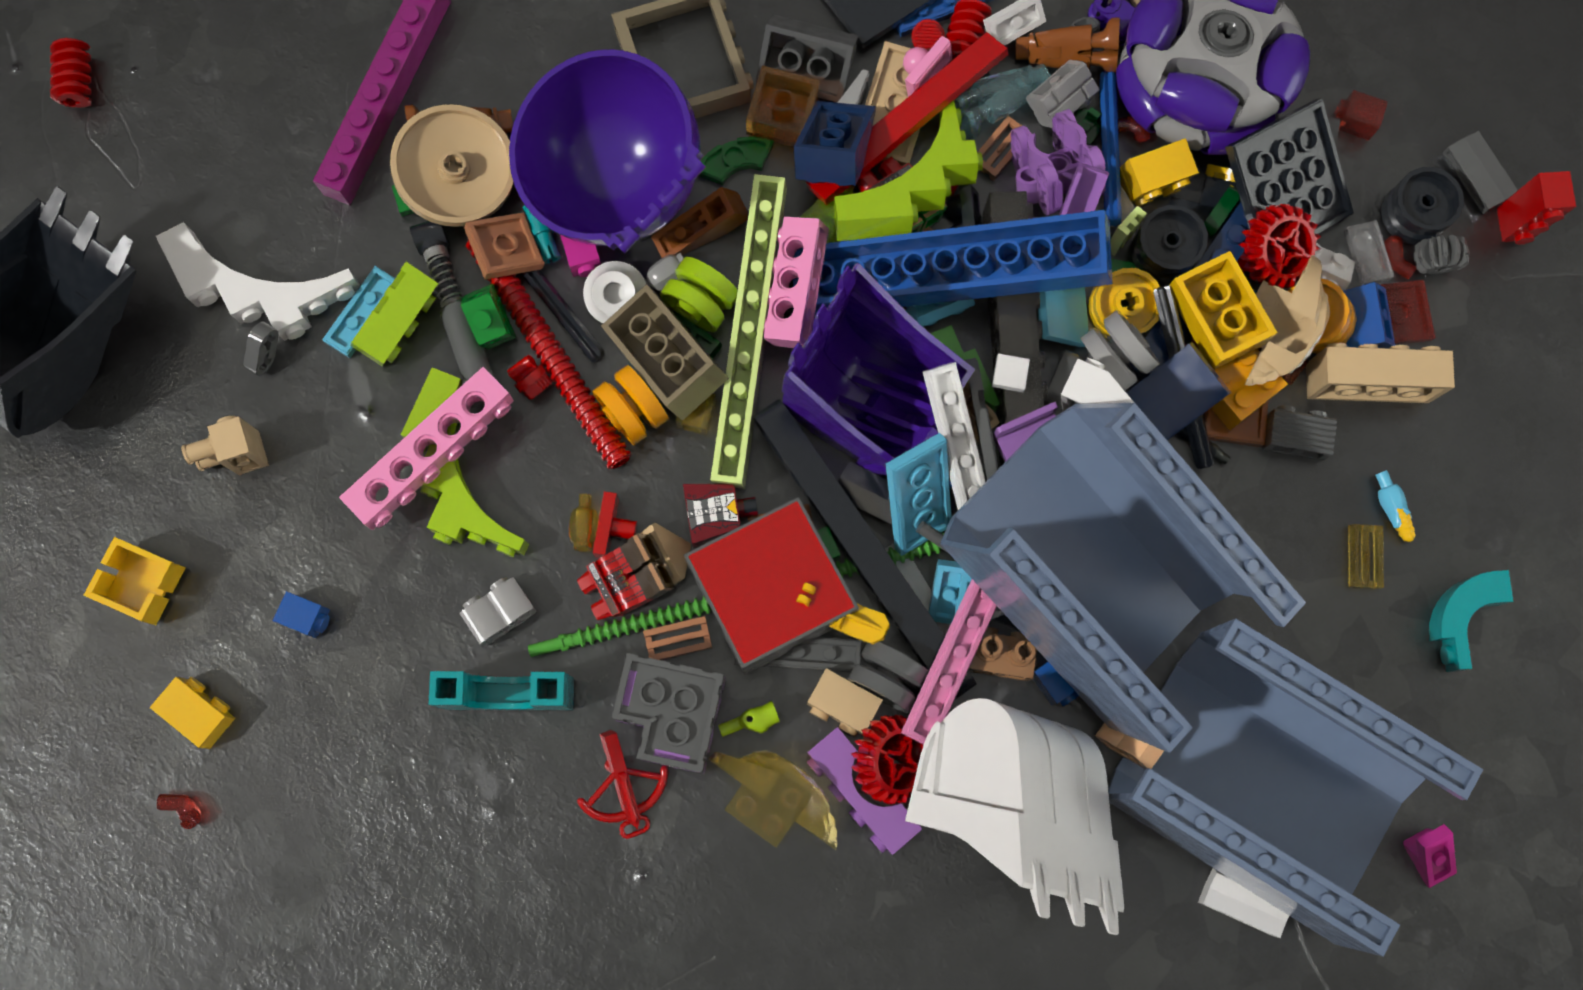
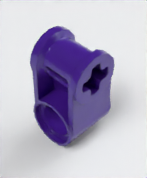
(1116, 8)

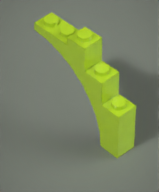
(924, 187)
(456, 509)

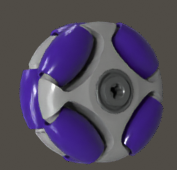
(1211, 68)

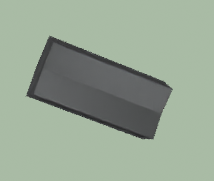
(1480, 172)

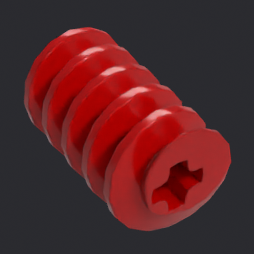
(967, 24)
(70, 72)

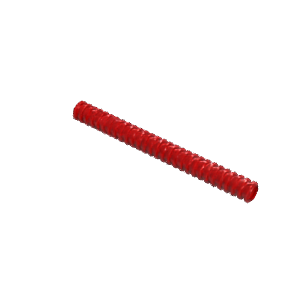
(560, 368)

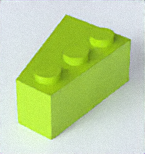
(395, 315)

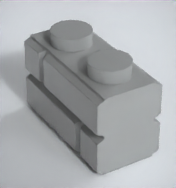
(1065, 89)

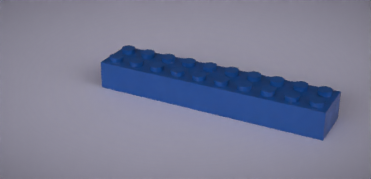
(978, 259)

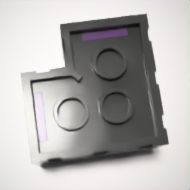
(674, 709)

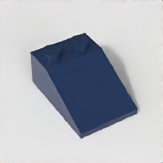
(834, 143)

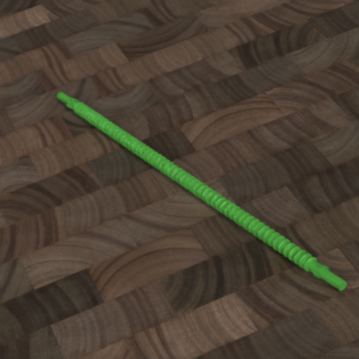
(566, 641)

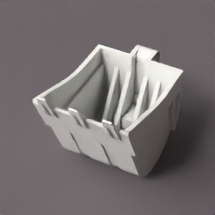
(1026, 801)

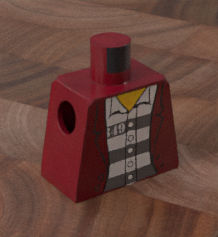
(715, 510)

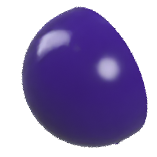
(605, 149)

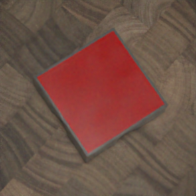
(756, 578)

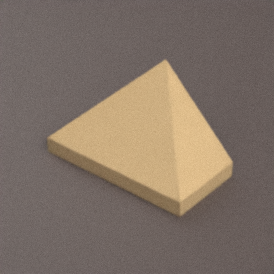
(670, 549)

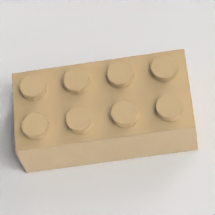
(1380, 373)

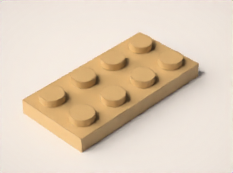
(890, 90)

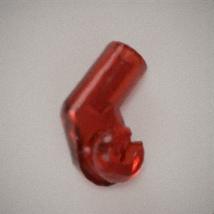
(1128, 124)
(1394, 249)

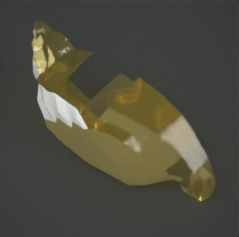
(775, 796)

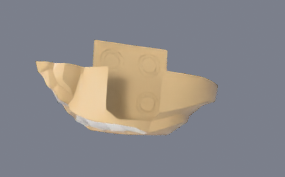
(1299, 321)

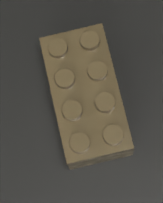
(664, 352)

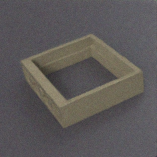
(663, 9)

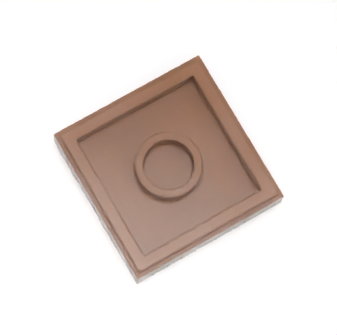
(504, 245)

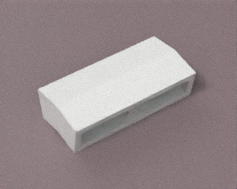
(1241, 904)

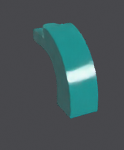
(1455, 609)

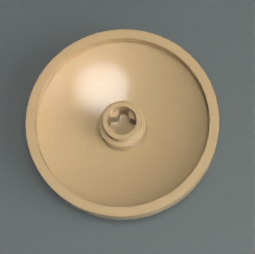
(451, 165)

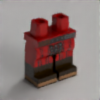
(626, 578)

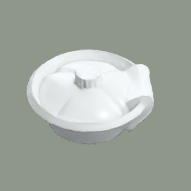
(610, 288)

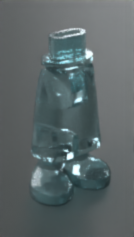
(997, 96)

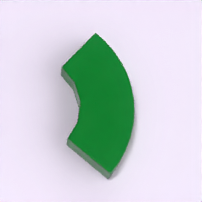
(735, 156)

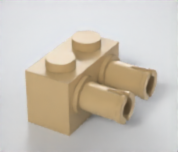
(231, 444)

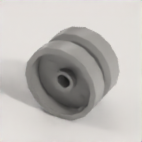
(1124, 347)

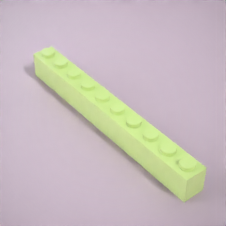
(747, 334)

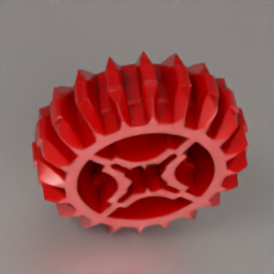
(1279, 245)
(877, 771)

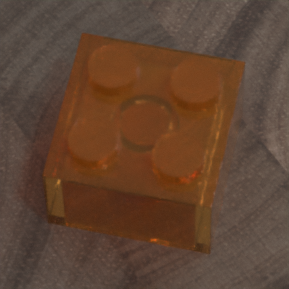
(781, 105)

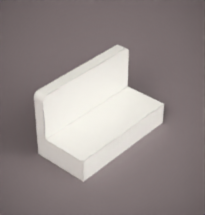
(1015, 20)

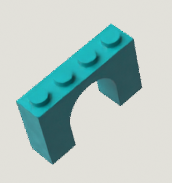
(473, 692)

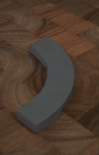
(982, 420)

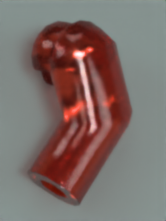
(184, 806)

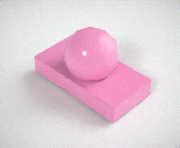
(924, 65)

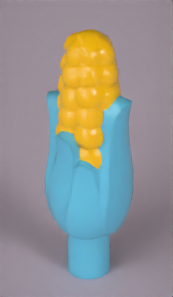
(1395, 506)

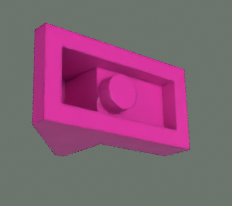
(1433, 854)

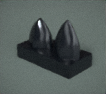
(965, 207)

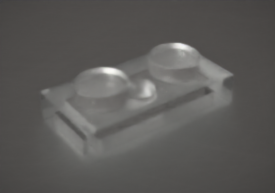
(1369, 253)

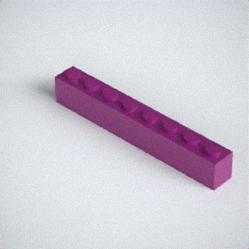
(378, 98)

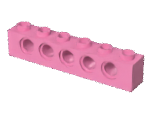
(409, 451)

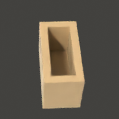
(844, 703)

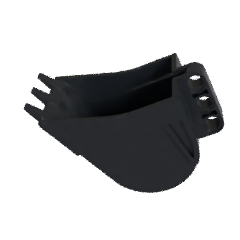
(55, 311)

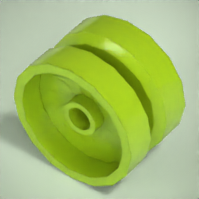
(699, 294)

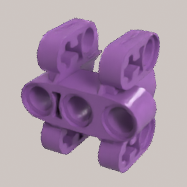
(1050, 175)

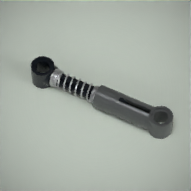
(433, 244)

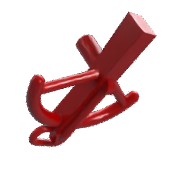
(620, 775)

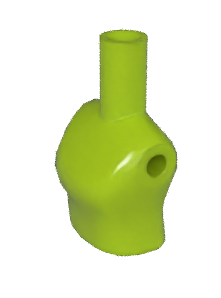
(762, 718)

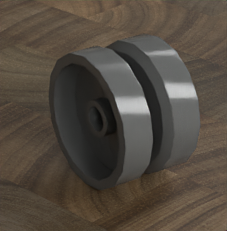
(891, 672)

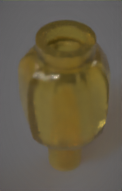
(583, 525)

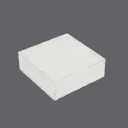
(1010, 373)

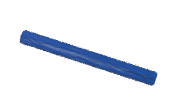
(1110, 147)

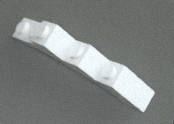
(245, 297)

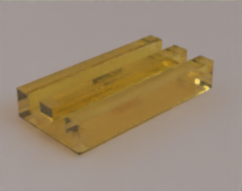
(1378, 556)

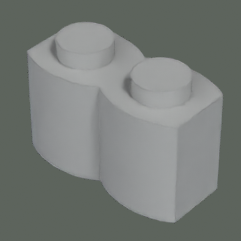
(497, 611)

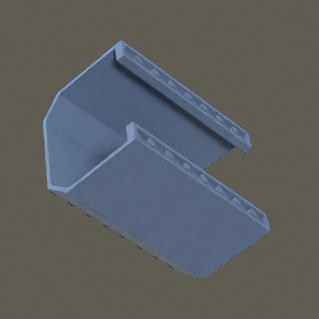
(1106, 554)
(1284, 780)

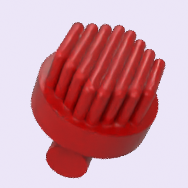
(926, 33)
(529, 377)

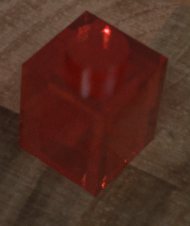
(1361, 114)

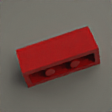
(1536, 207)

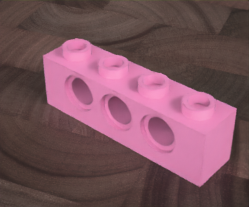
(795, 234)

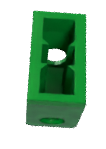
(487, 317)

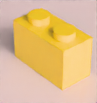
(193, 711)

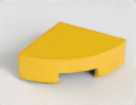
(1220, 172)

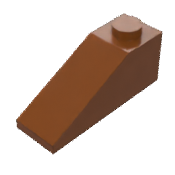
(702, 223)

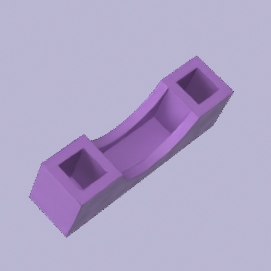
(887, 823)

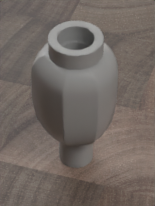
(663, 271)

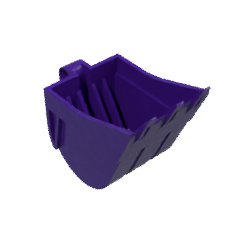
(863, 374)

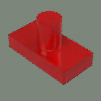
(610, 525)

